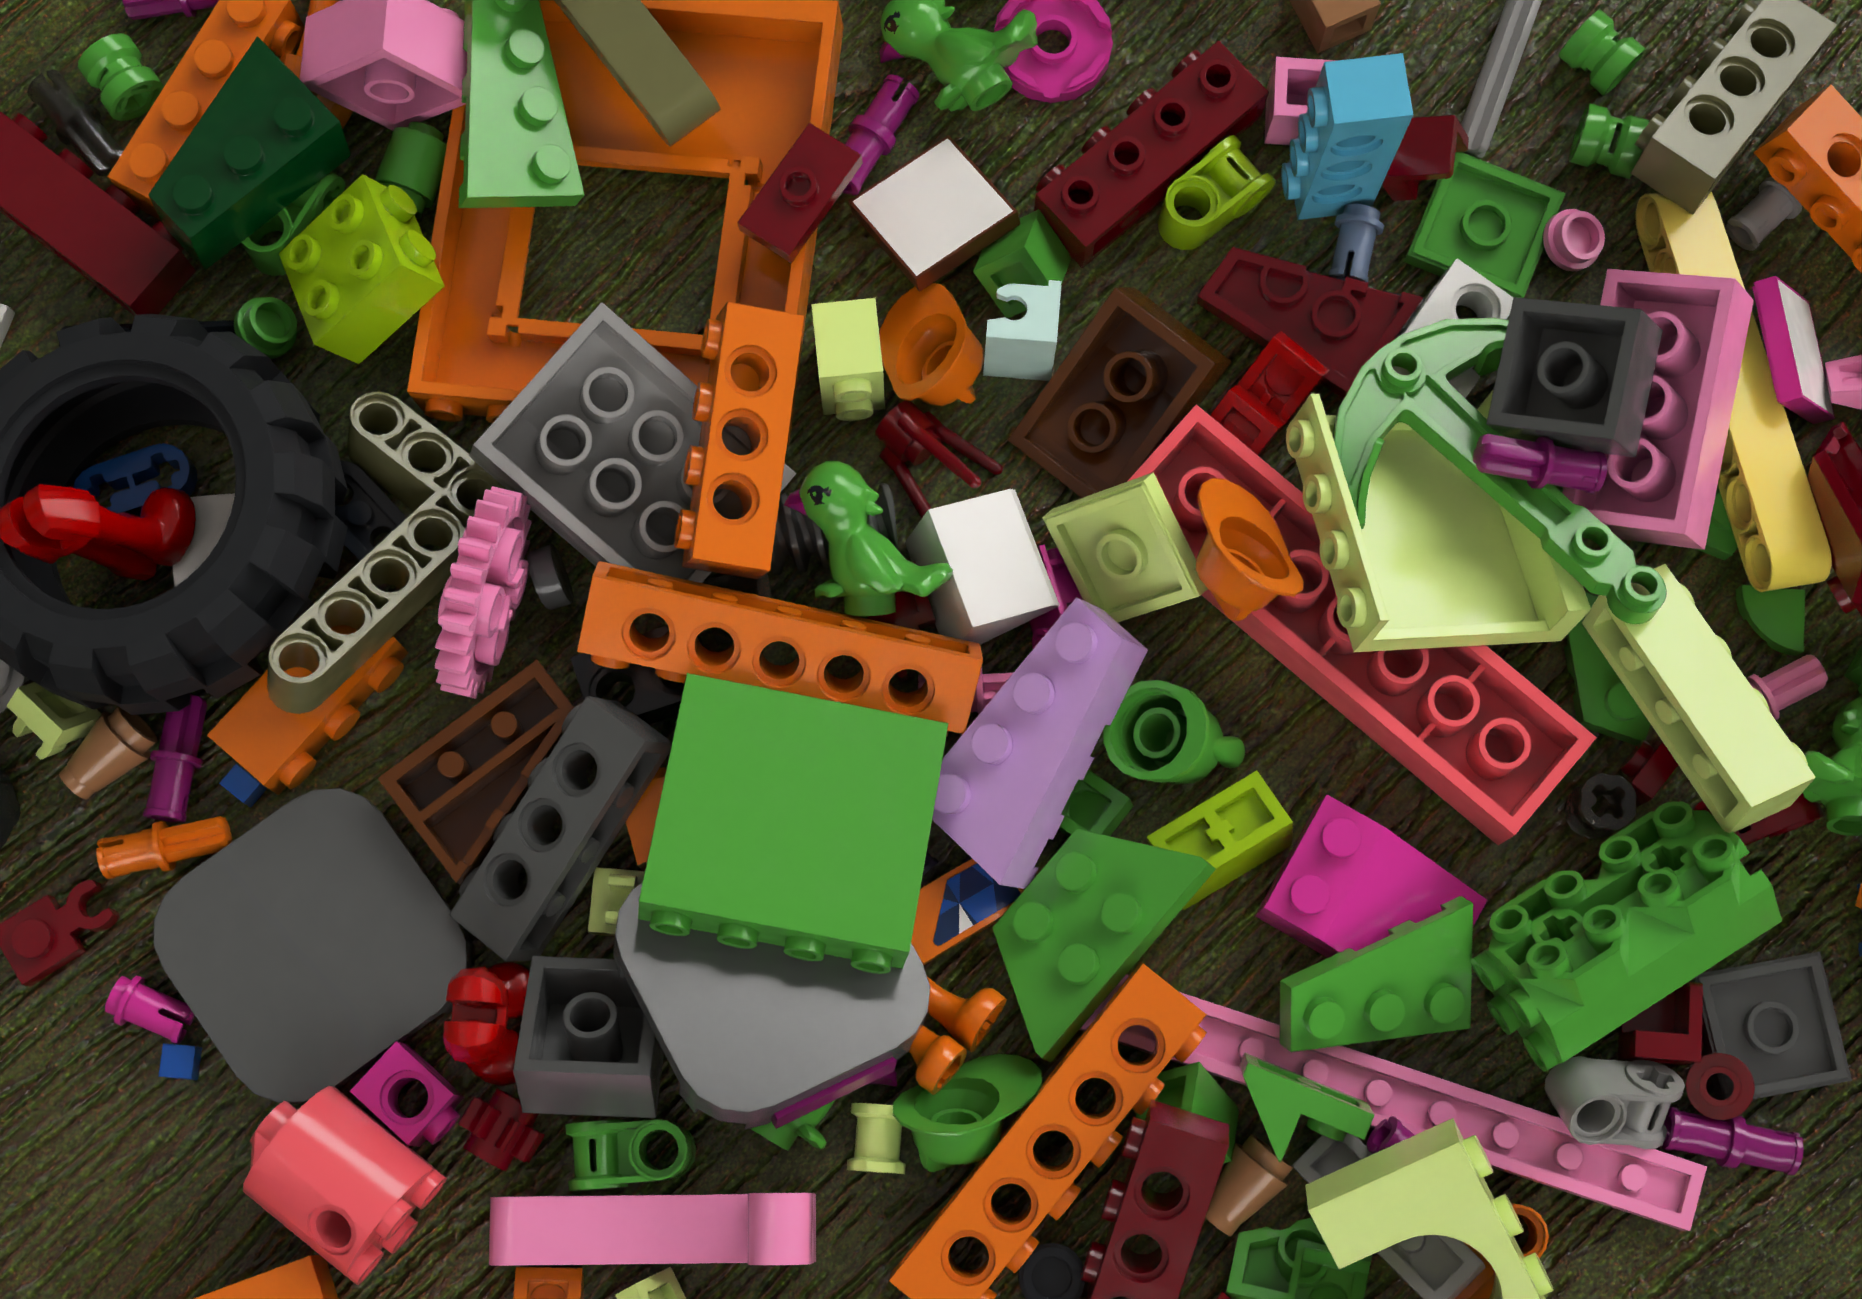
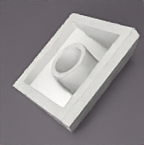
(994, 563)

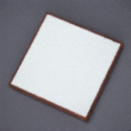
(934, 212)

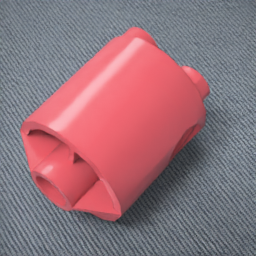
(339, 1180)

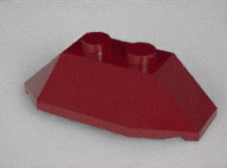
(1837, 491)

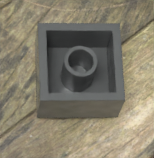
(1575, 375)
(585, 1043)

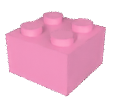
(386, 59)

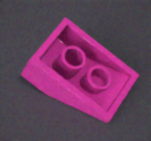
(1354, 883)

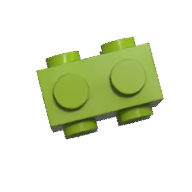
(361, 269)

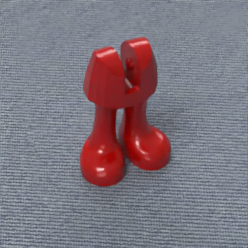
(70, 521)
(481, 1007)

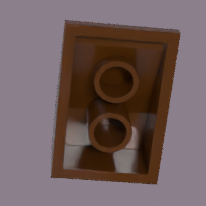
(1117, 394)

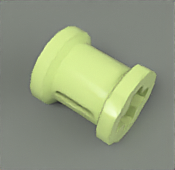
(876, 1140)

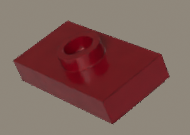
(800, 192)

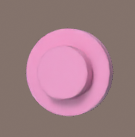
(1573, 239)

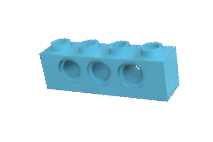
(1347, 135)

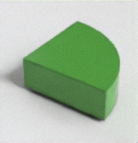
(1775, 616)

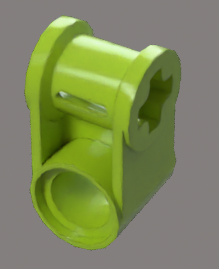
(1220, 188)

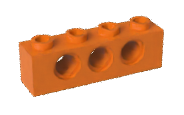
(1820, 164)
(771, 346)

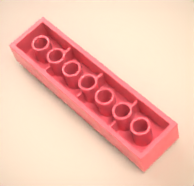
(1443, 713)

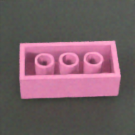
(1674, 478)

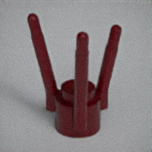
(916, 437)

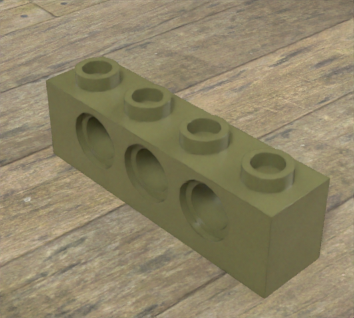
(1731, 100)

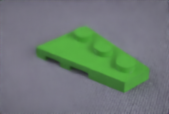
(1387, 990)

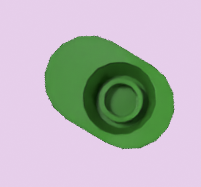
(969, 1112)

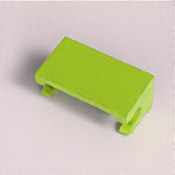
(1230, 832)

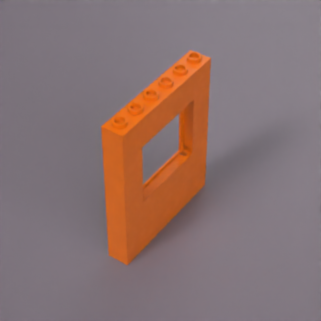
(771, 76)

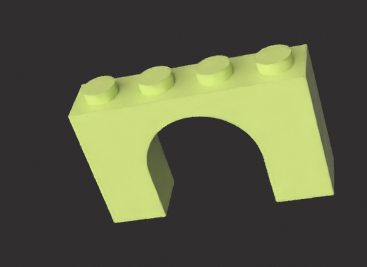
(1423, 1189)

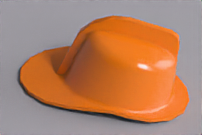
(930, 348)
(1243, 551)

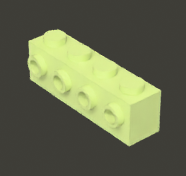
(1702, 707)

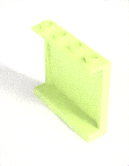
(1435, 549)

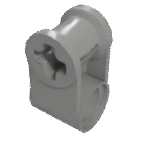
(1611, 1102)

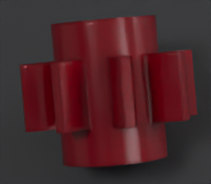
(500, 1130)

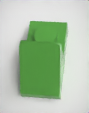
(1284, 1096)

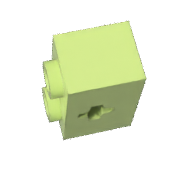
(849, 358)

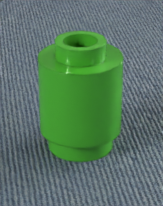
(414, 163)

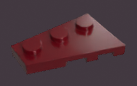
(1326, 316)

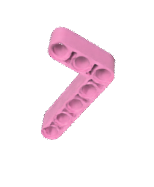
(653, 1229)

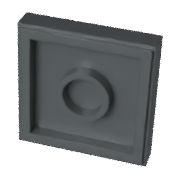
(1776, 1022)

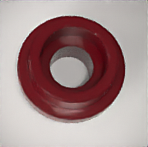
(1704, 1102)

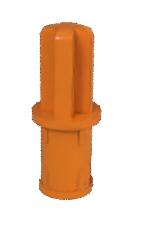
(161, 846)

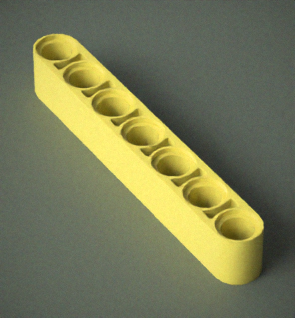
(1761, 465)

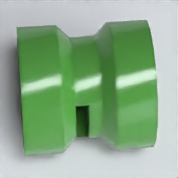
(1598, 50)
(117, 70)
(1595, 137)

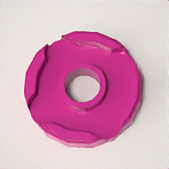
(1072, 71)

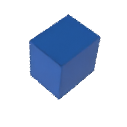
(243, 785)
(180, 1061)

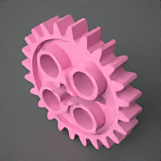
(483, 592)

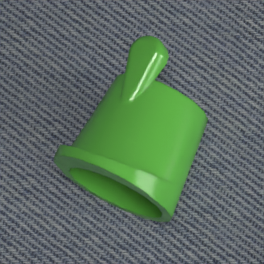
(1168, 736)

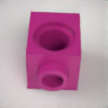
(382, 1086)

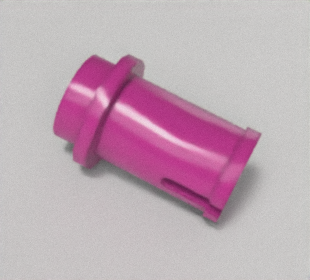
(147, 1008)

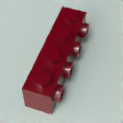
(1161, 139)
(85, 225)

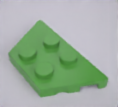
(1088, 926)

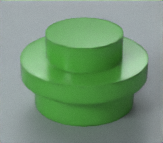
(266, 325)

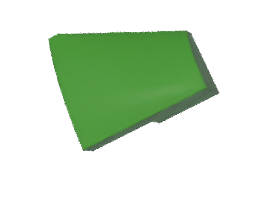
(1292, 1266)

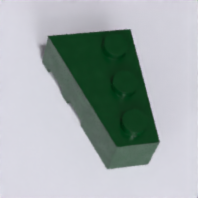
(247, 157)

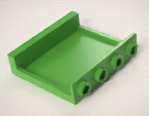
(793, 824)

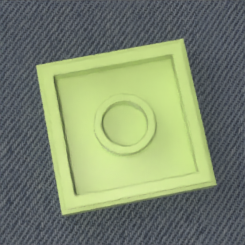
(1126, 549)

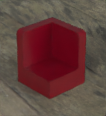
(1425, 154)
(1666, 1030)

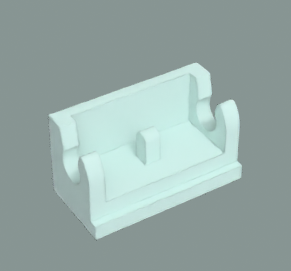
(1025, 345)

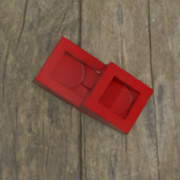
(1269, 393)

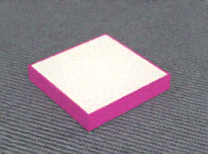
(1792, 350)

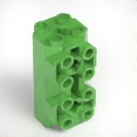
(1596, 952)

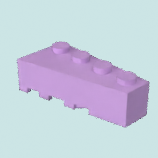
(1033, 742)

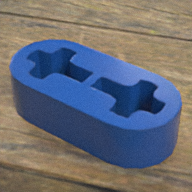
(135, 468)

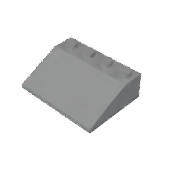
(606, 448)

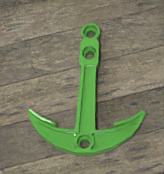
(1453, 427)

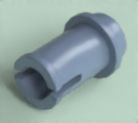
(1355, 241)

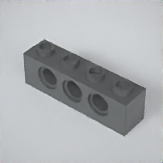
(592, 815)

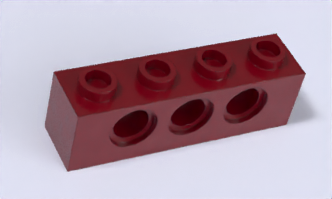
(1163, 1142)

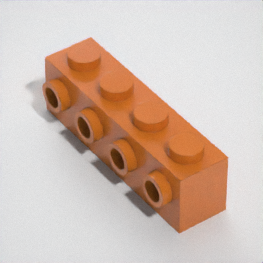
(196, 83)

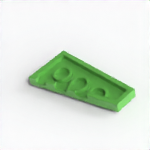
(515, 117)

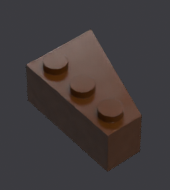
(479, 768)

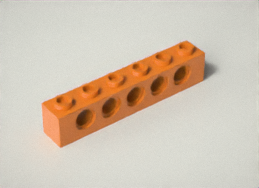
(754, 621)
(1141, 1000)

